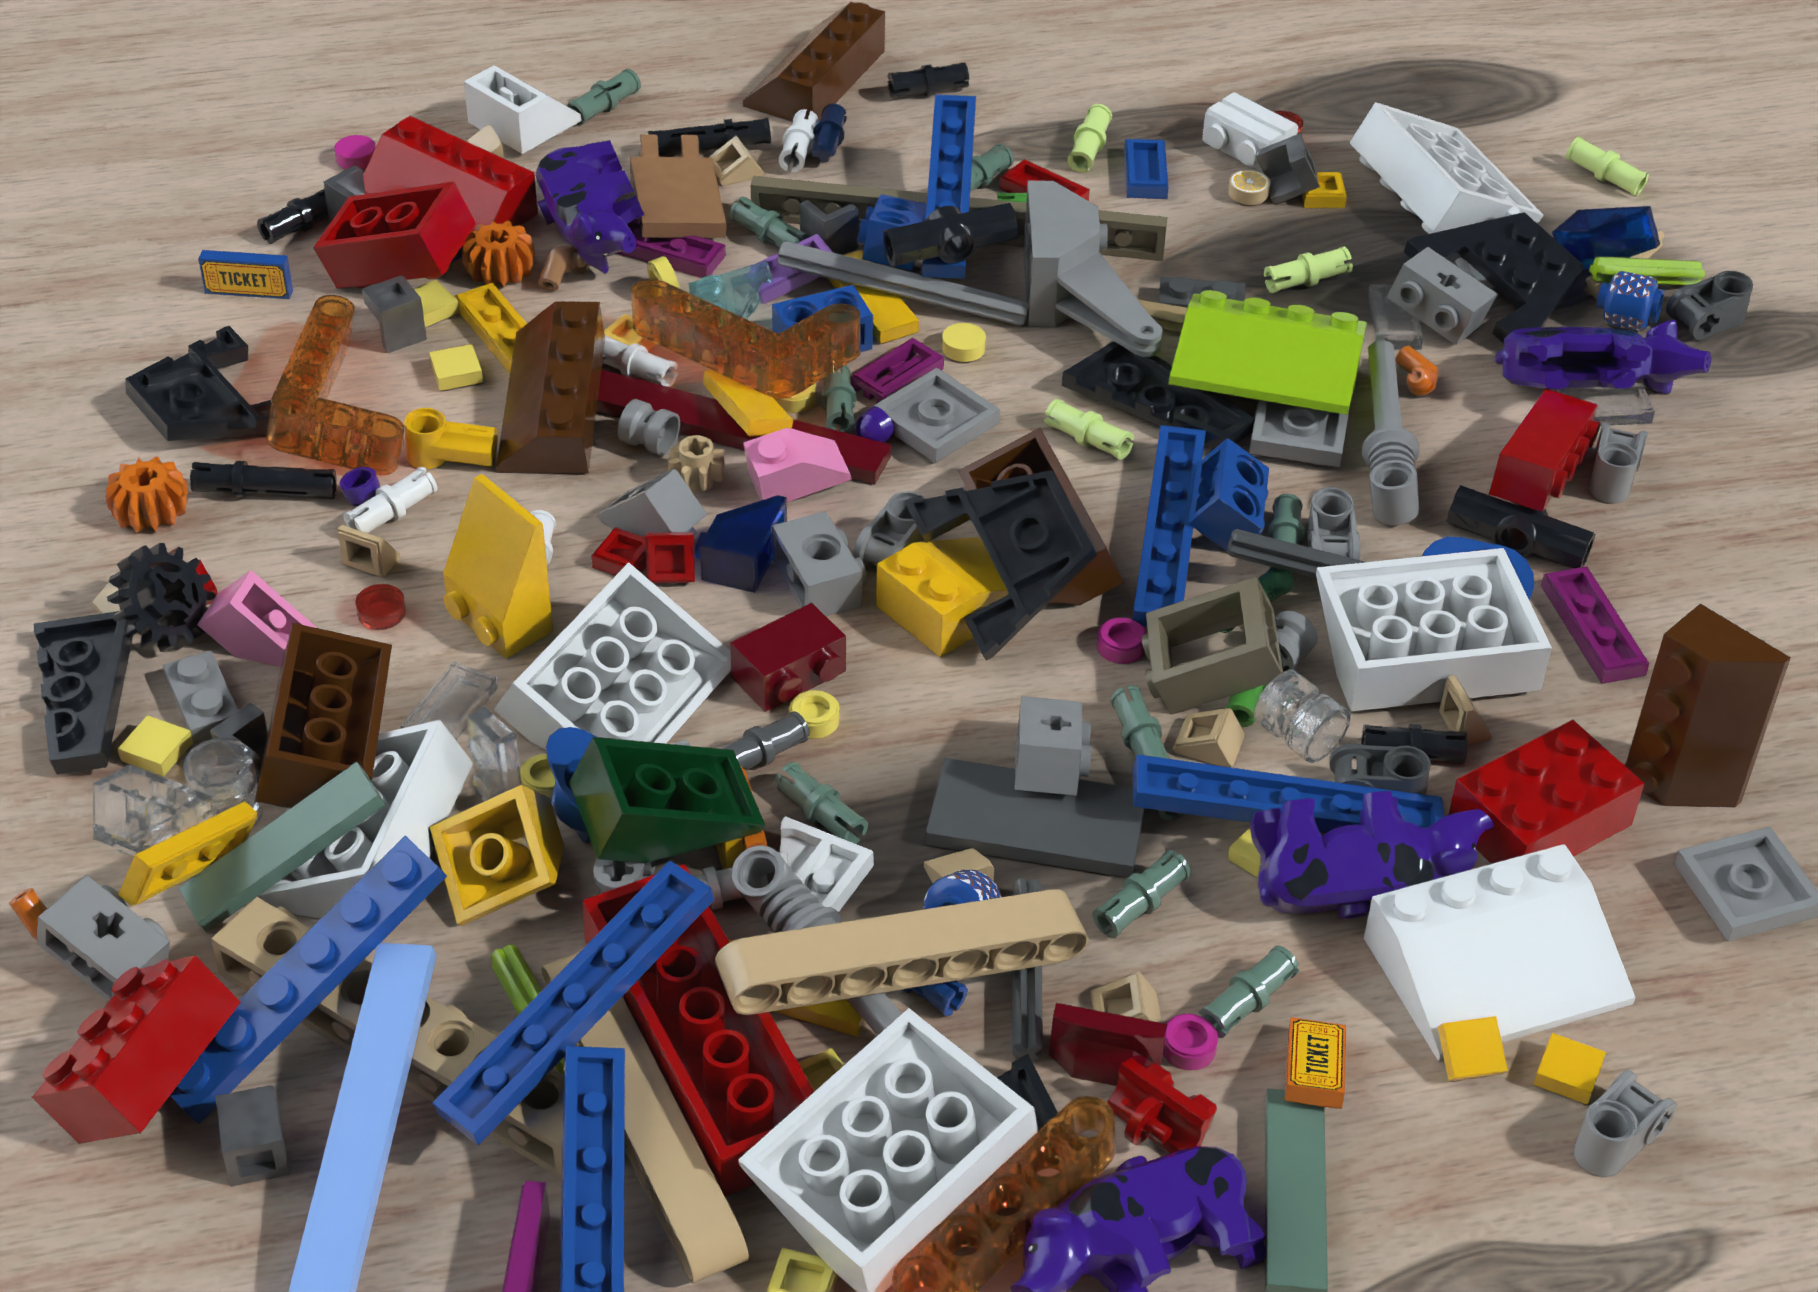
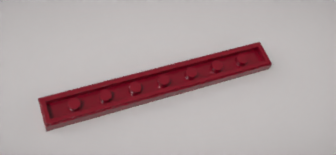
(707, 418)

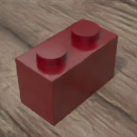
(788, 657)

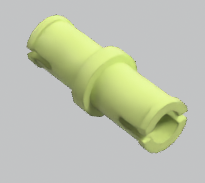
(1089, 138)
(1607, 166)
(1308, 269)
(1089, 429)

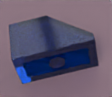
(1608, 233)
(740, 544)

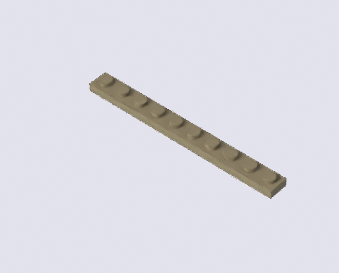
(1128, 233)

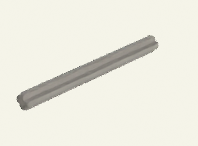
(903, 283)

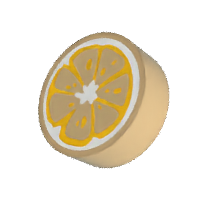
(1249, 187)

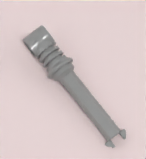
(1390, 448)
(789, 906)

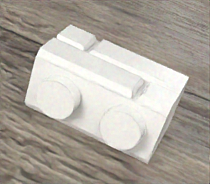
(1244, 127)

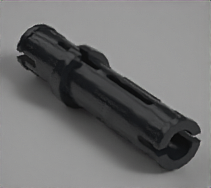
(715, 135)
(250, 479)

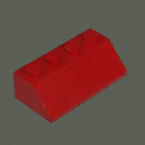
(424, 155)

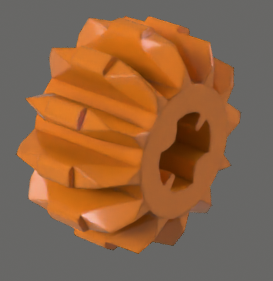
(498, 253)
(147, 494)

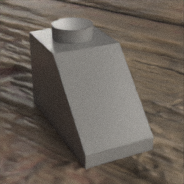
(655, 507)

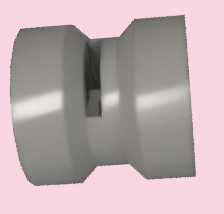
(648, 427)
(1295, 638)

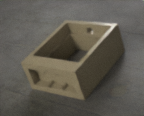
(1221, 672)

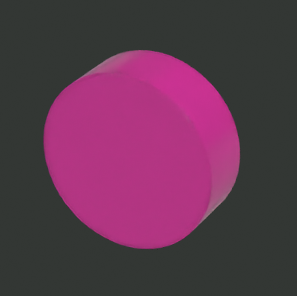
(354, 151)
(1121, 640)
(1190, 1042)

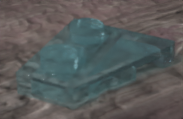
(735, 289)

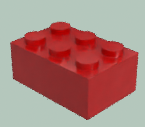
(394, 235)
(1550, 795)
(135, 1049)

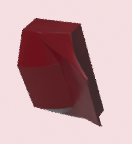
(1096, 1042)

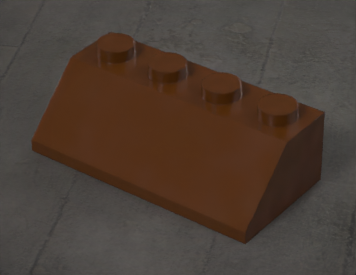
(822, 64)
(553, 391)
(1034, 455)
(1705, 712)
(322, 713)

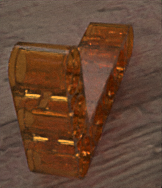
(742, 349)
(323, 429)
(1017, 1187)

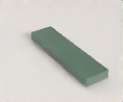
(281, 847)
(1295, 1196)

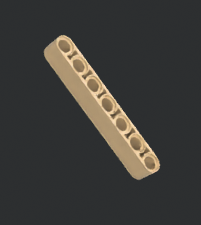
(899, 951)
(666, 1152)

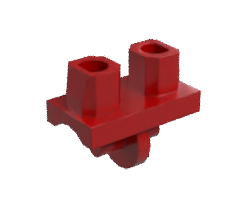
(1158, 1110)

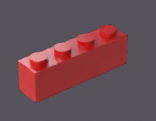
(1545, 450)

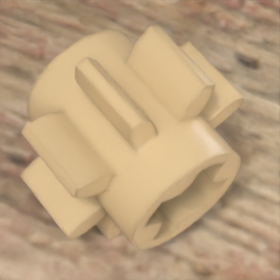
(697, 463)

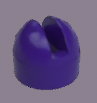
(875, 425)
(359, 485)

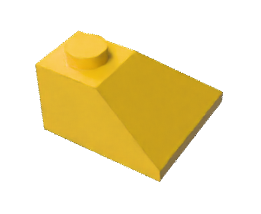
(498, 852)

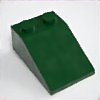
(661, 799)

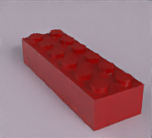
(721, 1066)

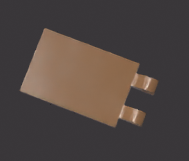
(677, 192)

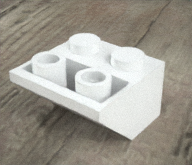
(515, 109)

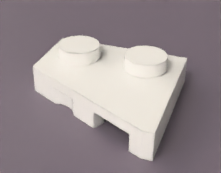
(824, 862)

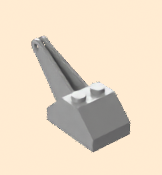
(1071, 276)

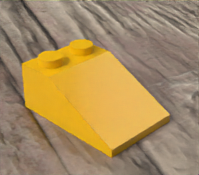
(499, 571)
(936, 586)

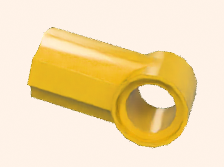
(434, 440)

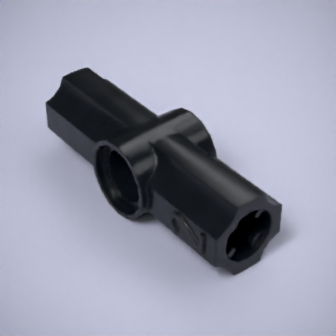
(950, 234)
(1520, 528)

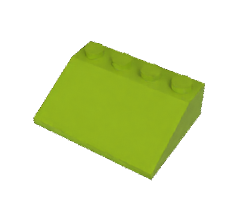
(1269, 352)

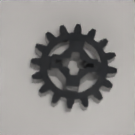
(161, 597)

